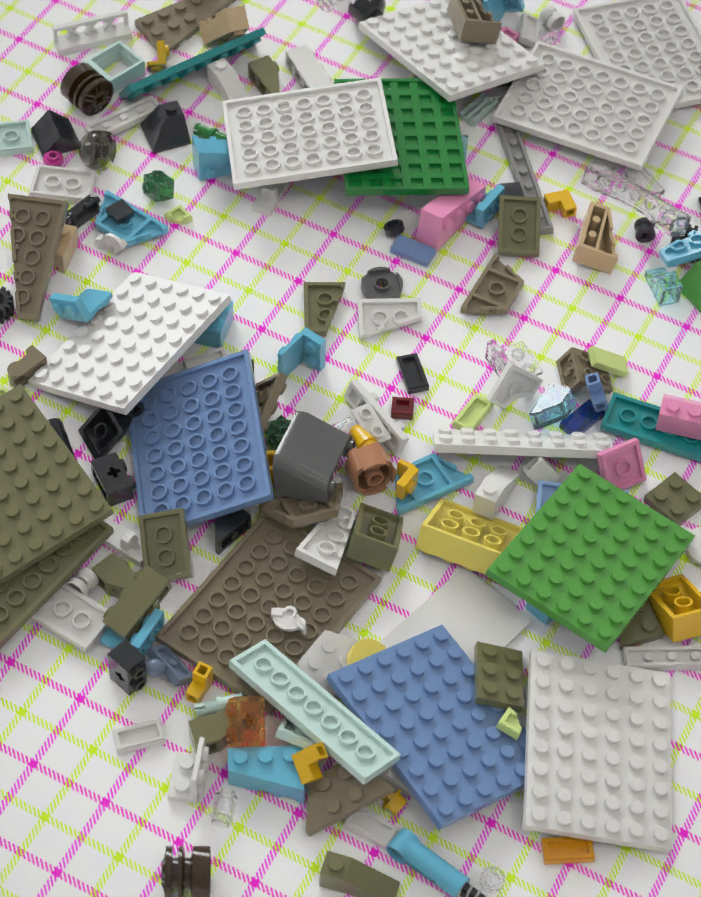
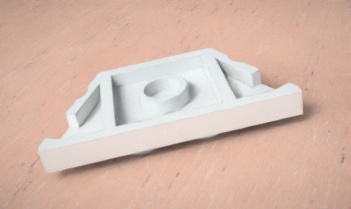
(326, 656)

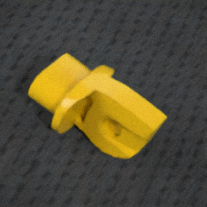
(394, 802)

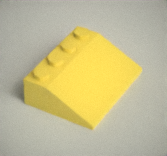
(464, 536)

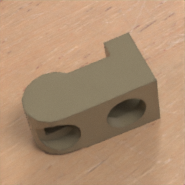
(22, 370)

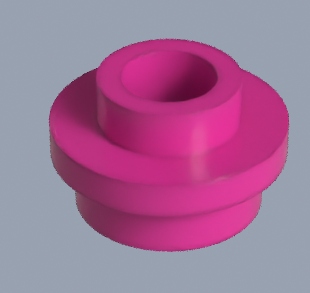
(53, 158)

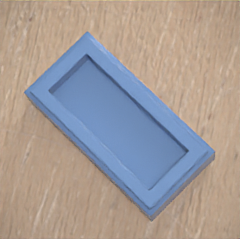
(413, 250)

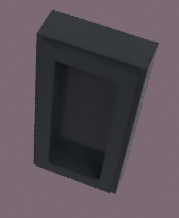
(412, 373)

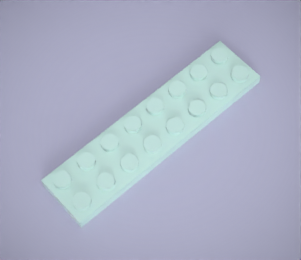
(314, 711)

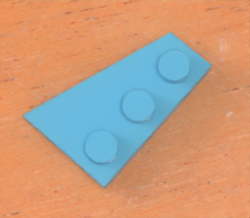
(682, 250)

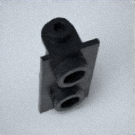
(83, 211)

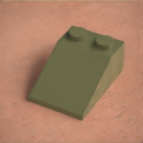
(375, 537)

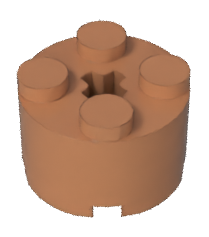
(369, 469)

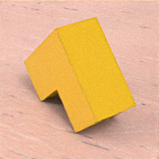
(561, 200)
(201, 682)
(306, 762)

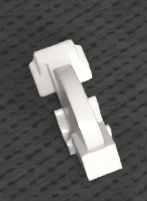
(111, 242)
(288, 619)

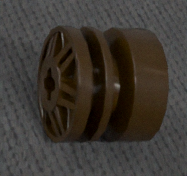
(86, 89)
(187, 873)

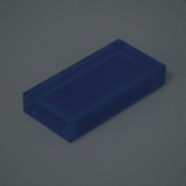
(581, 419)

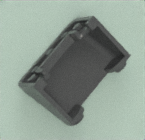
(309, 458)

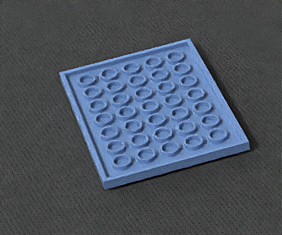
(201, 442)
(425, 708)

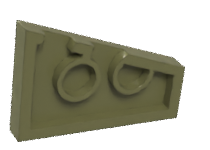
(320, 304)

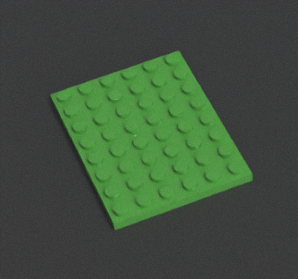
(591, 557)

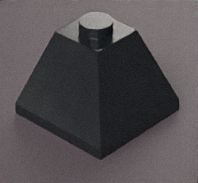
(166, 127)
(104, 431)

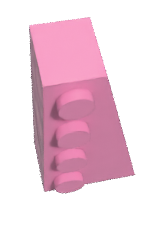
(447, 214)

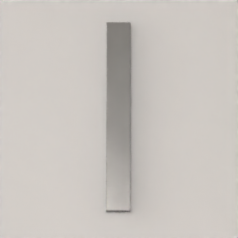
(523, 171)

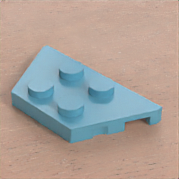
(134, 230)
(435, 480)

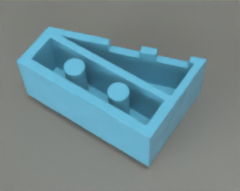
(210, 157)
(266, 770)

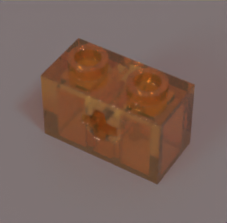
(250, 710)

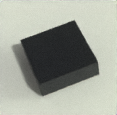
(119, 211)

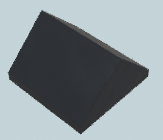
(54, 133)

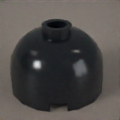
(365, 9)

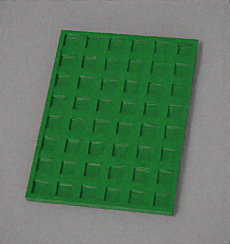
(425, 144)

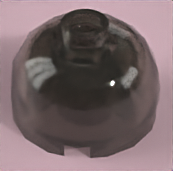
(97, 149)

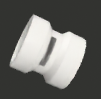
(552, 18)
(84, 580)

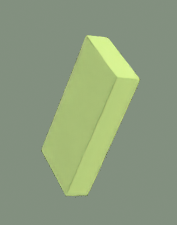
(608, 361)
(473, 413)

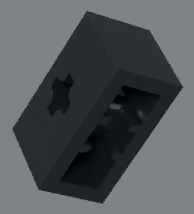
(112, 479)
(127, 667)

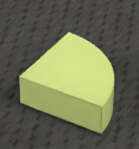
(178, 215)
(510, 724)

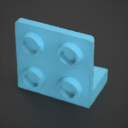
(487, 208)
(303, 347)
(143, 638)

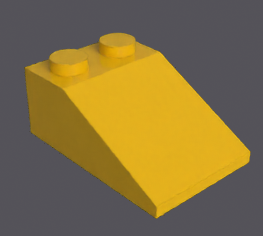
(677, 608)

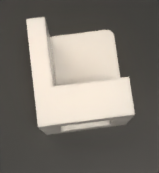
(540, 469)

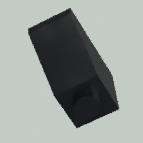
(230, 528)

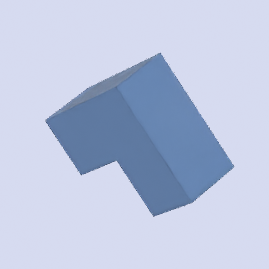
(596, 392)

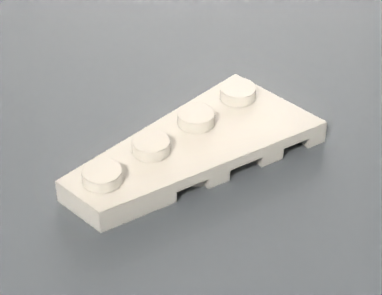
(327, 541)

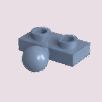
(167, 662)

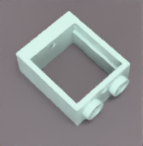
(117, 52)

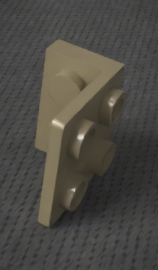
(574, 366)

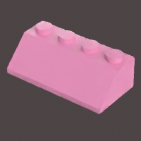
(680, 417)

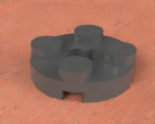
(377, 275)

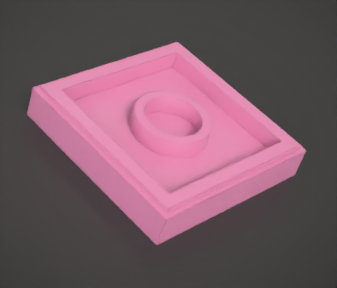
(622, 464)

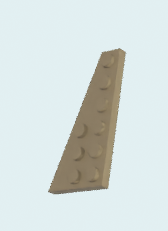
(34, 244)
(268, 394)

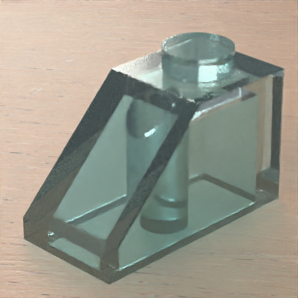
(552, 406)

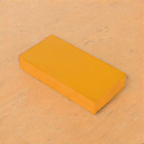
(566, 850)

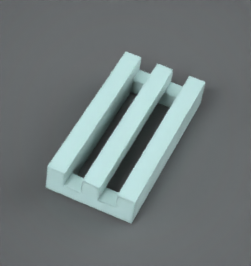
(475, 108)

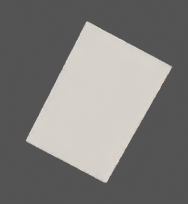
(467, 611)

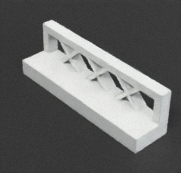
(91, 36)

